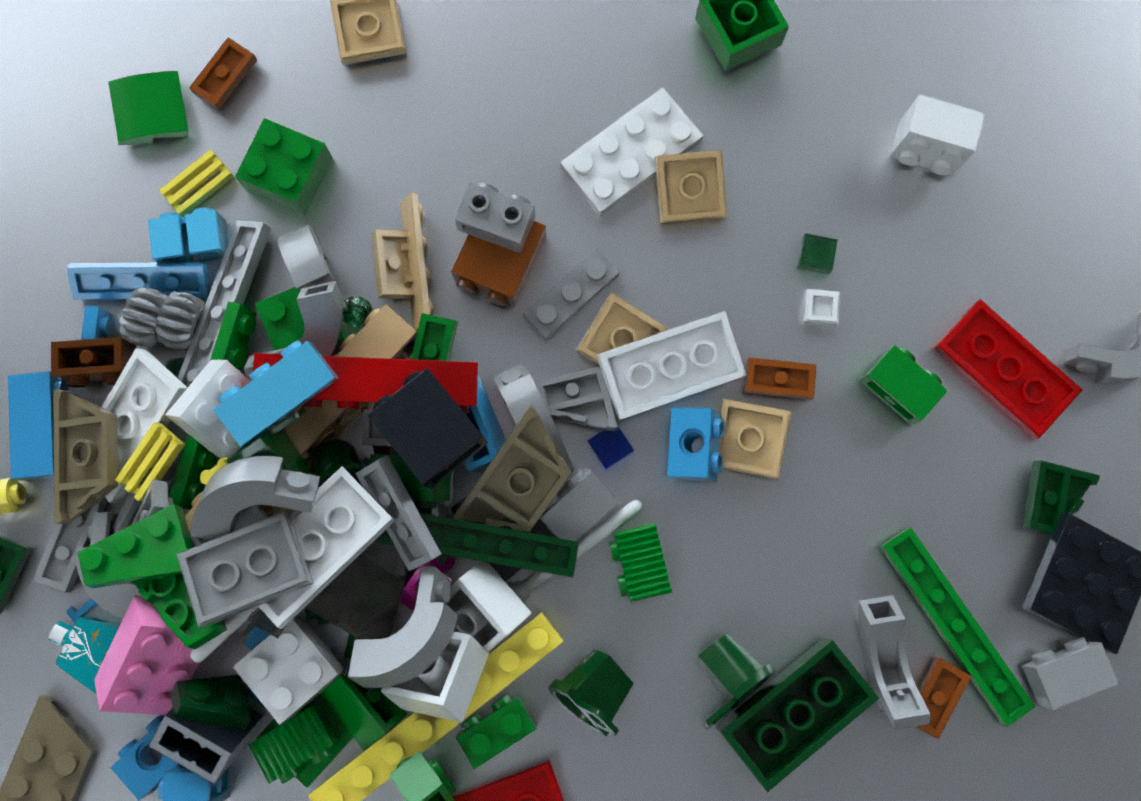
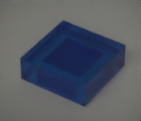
(610, 447)

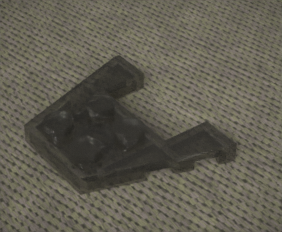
(358, 601)

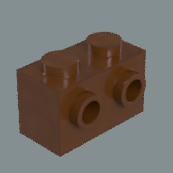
(90, 360)

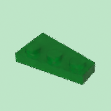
(138, 551)
(174, 605)

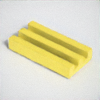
(192, 179)
(146, 457)

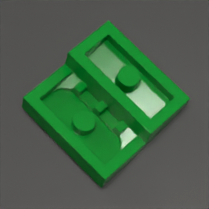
(148, 107)

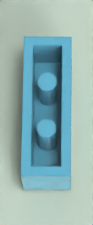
(274, 392)

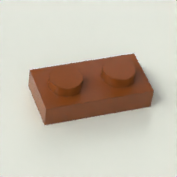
(223, 73)
(780, 378)
(941, 693)

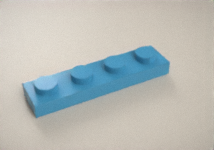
(121, 279)

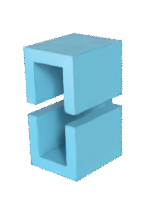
(180, 238)

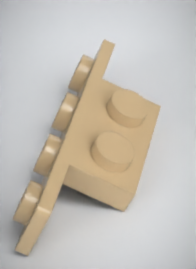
(401, 260)

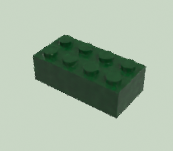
(797, 713)

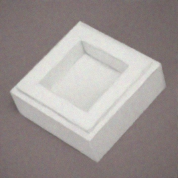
(821, 307)

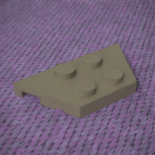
(82, 455)
(518, 479)
(49, 758)

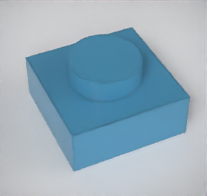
(97, 323)

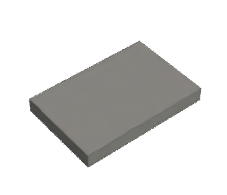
(244, 569)

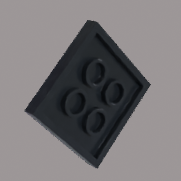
(1087, 583)

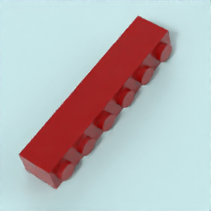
(374, 378)

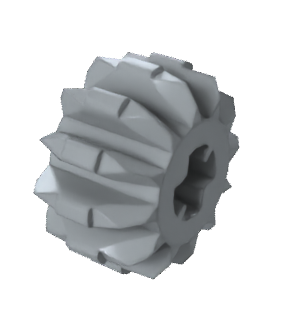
(140, 316)
(178, 320)

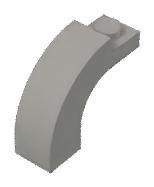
(305, 259)
(322, 319)
(1109, 365)
(519, 393)
(246, 484)
(111, 598)
(415, 646)
(887, 662)

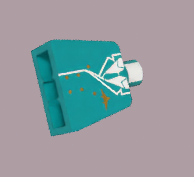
(83, 647)

